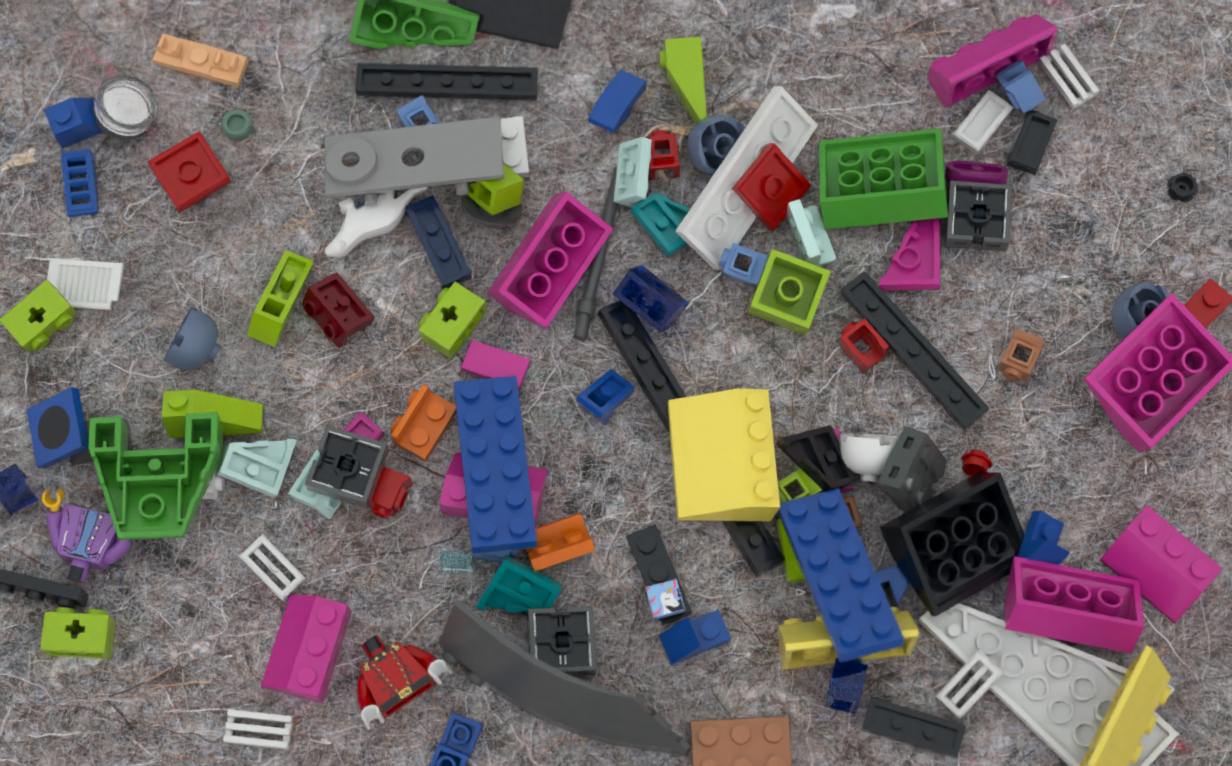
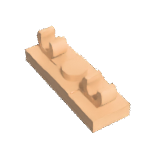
(200, 60)

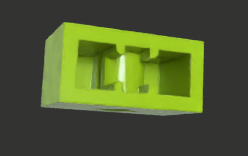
(23, 321)
(450, 336)
(93, 643)

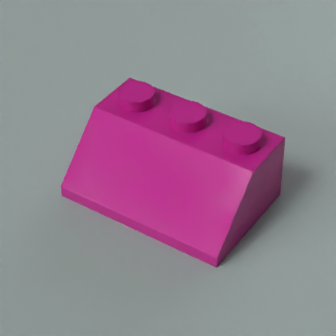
(454, 497)
(1164, 561)
(307, 647)

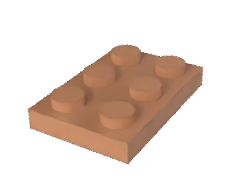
(741, 742)

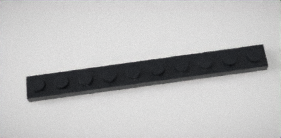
(660, 386)

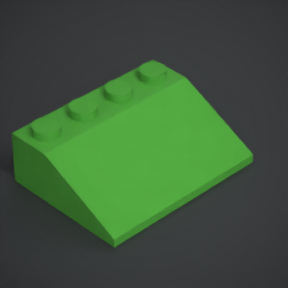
(882, 179)

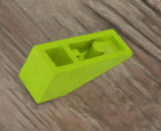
(685, 73)
(498, 194)
(279, 298)
(236, 414)

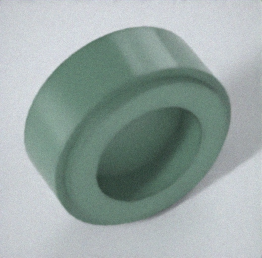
(237, 124)

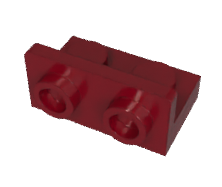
(336, 309)

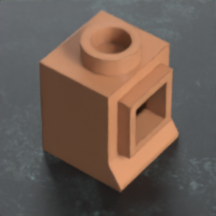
(1017, 369)

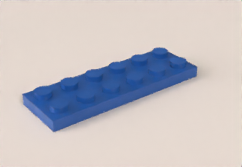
(494, 465)
(840, 575)

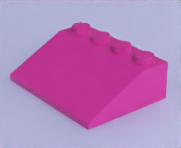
(1158, 373)

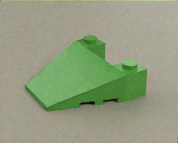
(155, 489)

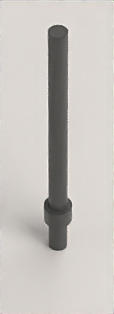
(586, 307)

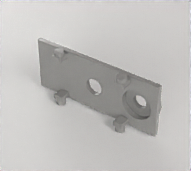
(451, 150)

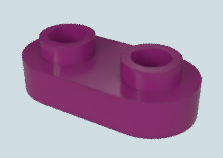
(976, 172)

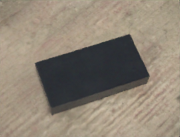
(1032, 142)

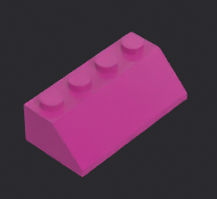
(977, 64)
(550, 260)
(1073, 605)

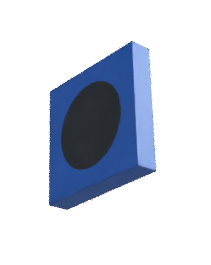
(57, 428)

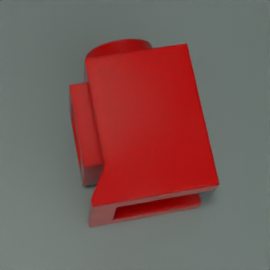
(663, 140)
(853, 333)
(390, 493)

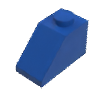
(72, 121)

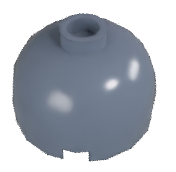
(712, 141)
(1135, 305)
(193, 342)

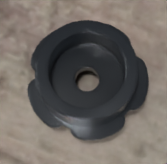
(1187, 182)

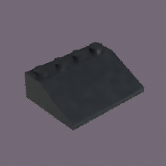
(956, 541)

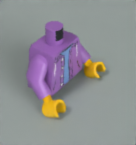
(82, 537)

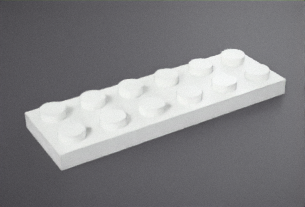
(719, 213)

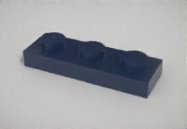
(438, 242)

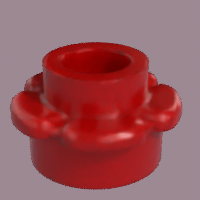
(975, 462)

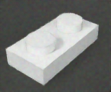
(514, 145)

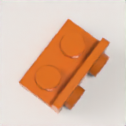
(422, 423)
(560, 542)

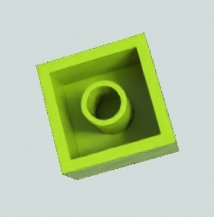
(788, 292)

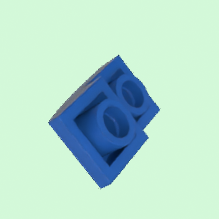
(615, 101)
(457, 741)

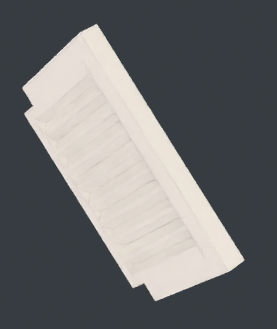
(87, 282)

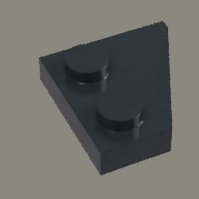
(820, 457)

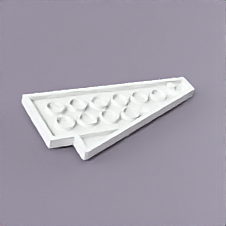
(1044, 682)

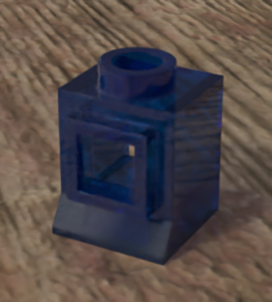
(14, 489)

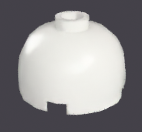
(867, 453)

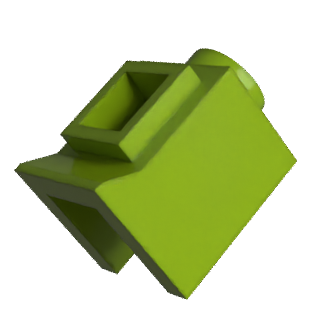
(805, 482)

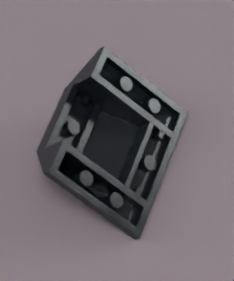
(521, 20)

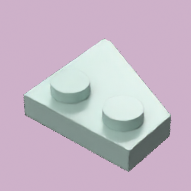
(257, 464)

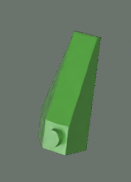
(411, 23)

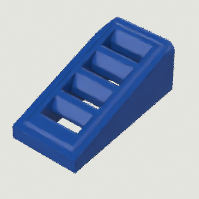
(70, 167)

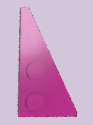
(917, 261)

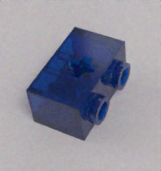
(650, 298)
(846, 685)

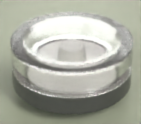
(124, 107)

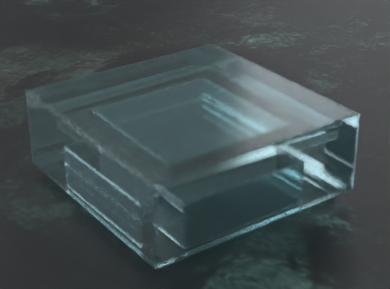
(457, 561)

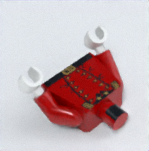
(394, 678)

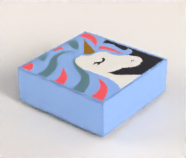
(665, 599)

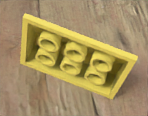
(724, 456)
(809, 644)
(1130, 712)

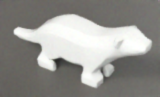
(369, 220)

